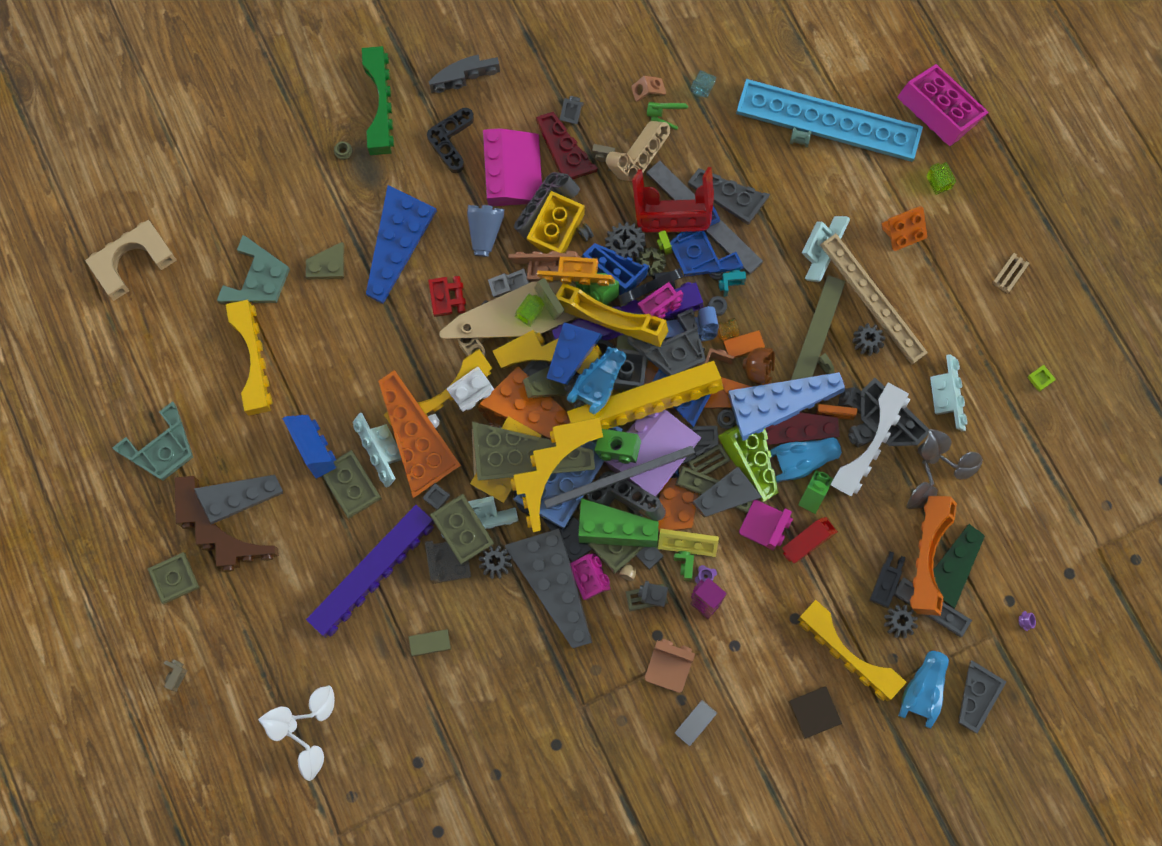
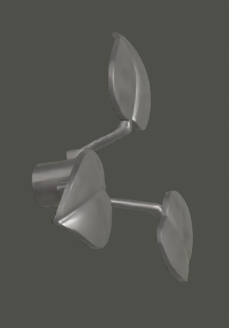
(931, 451)

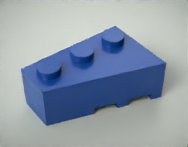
(622, 269)
(571, 351)

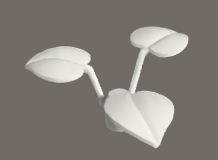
(281, 723)

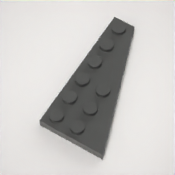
(549, 572)

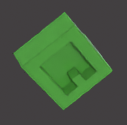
(687, 568)

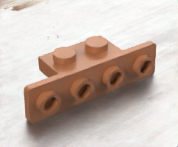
(540, 262)

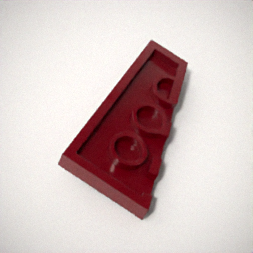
(564, 148)
(803, 428)

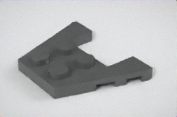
(678, 352)

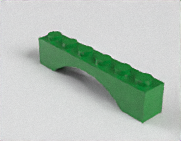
(378, 134)

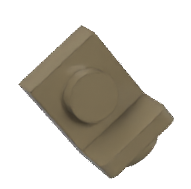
(600, 152)
(175, 677)

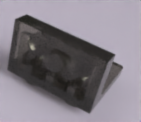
(444, 564)

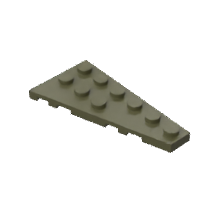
(507, 452)

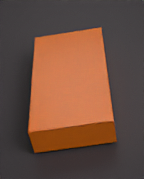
(743, 344)
(837, 411)

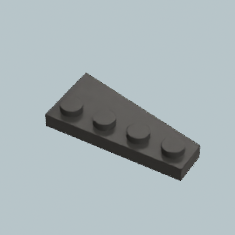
(734, 198)
(233, 497)

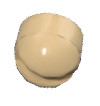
(628, 572)

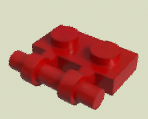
(440, 296)

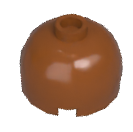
(759, 365)

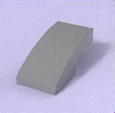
(506, 283)
(695, 723)

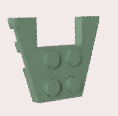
(263, 280)
(165, 452)

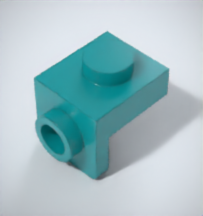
(732, 278)

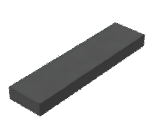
(949, 618)

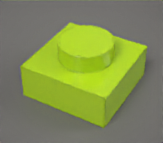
(664, 243)
(1041, 378)

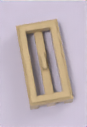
(1018, 261)

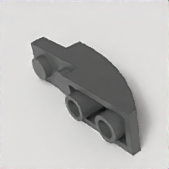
(468, 68)

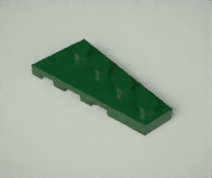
(956, 564)

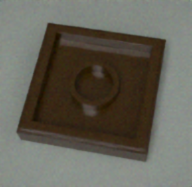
(815, 712)

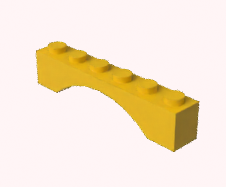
(639, 326)
(469, 363)
(255, 394)
(882, 680)

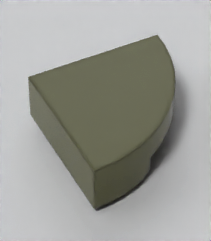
(826, 364)

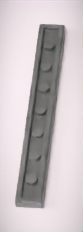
(718, 232)
(618, 477)

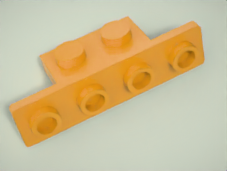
(577, 270)

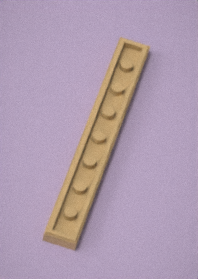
(873, 298)

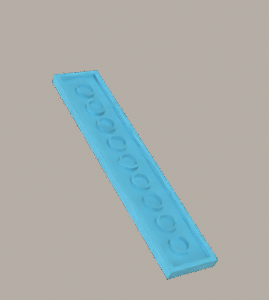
(829, 120)

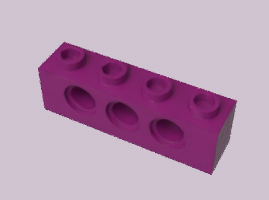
(707, 597)

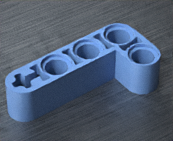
(706, 323)

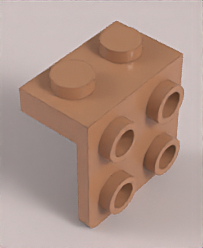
(669, 665)

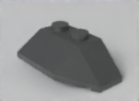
(908, 430)

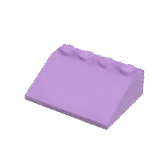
(659, 436)

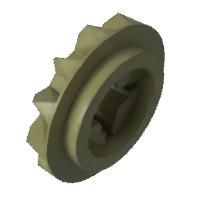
(658, 266)

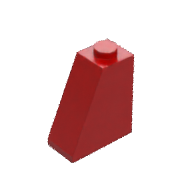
(809, 540)

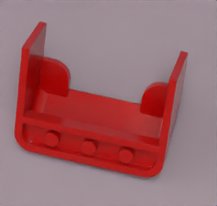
(673, 215)

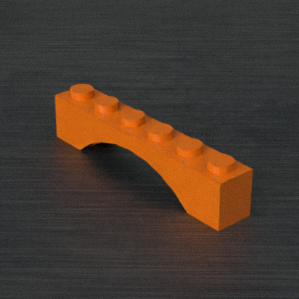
(938, 517)

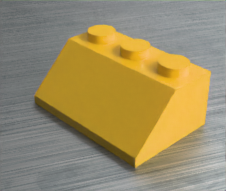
(556, 224)

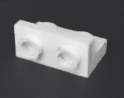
(470, 389)

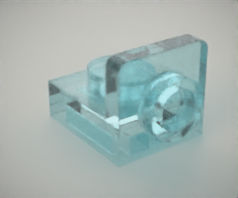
(703, 84)

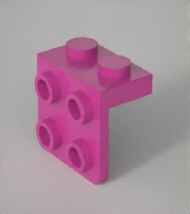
(661, 301)
(765, 524)

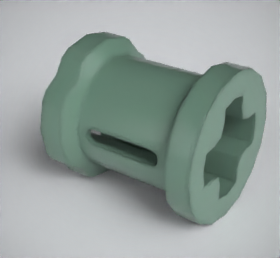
(800, 137)

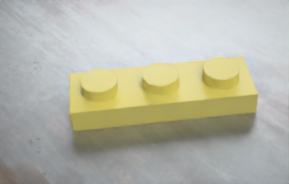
(690, 542)

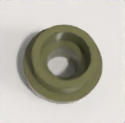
(340, 146)

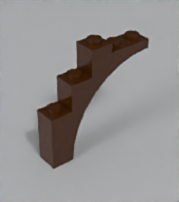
(228, 549)

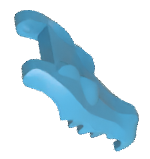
(597, 381)
(802, 458)
(926, 689)

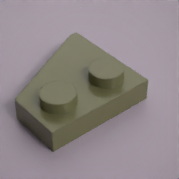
(326, 264)

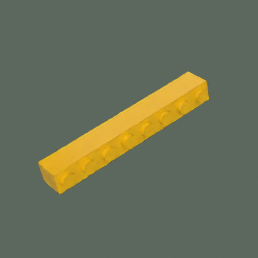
(654, 396)

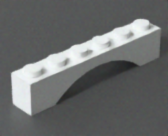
(890, 403)

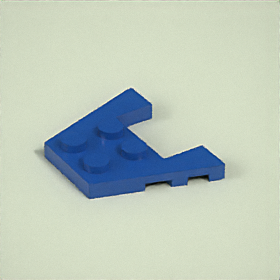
(697, 255)

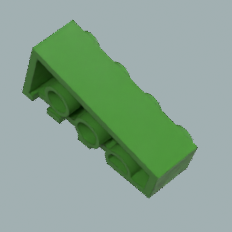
(615, 527)

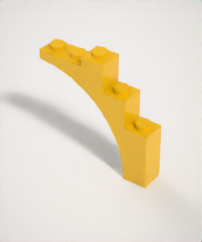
(530, 348)
(545, 460)

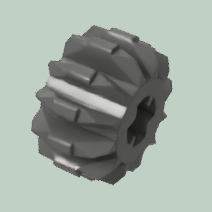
(867, 333)
(501, 565)
(906, 627)

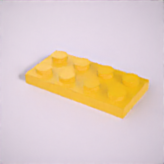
(502, 487)

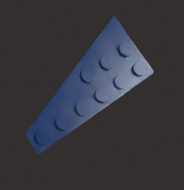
(400, 230)

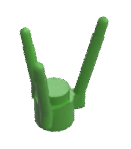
(656, 109)

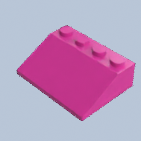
(942, 104)
(511, 166)

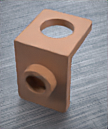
(650, 85)
(719, 355)

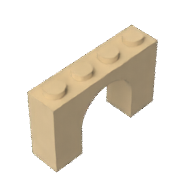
(105, 261)

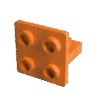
(906, 228)

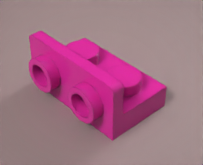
(590, 576)

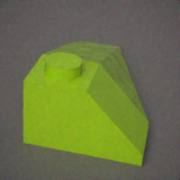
(752, 459)

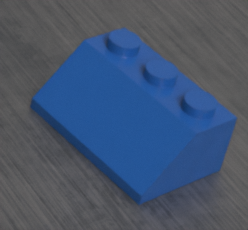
(310, 444)

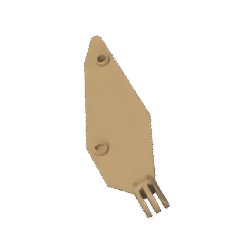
(499, 320)

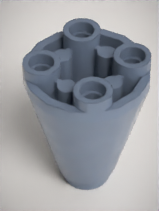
(484, 227)

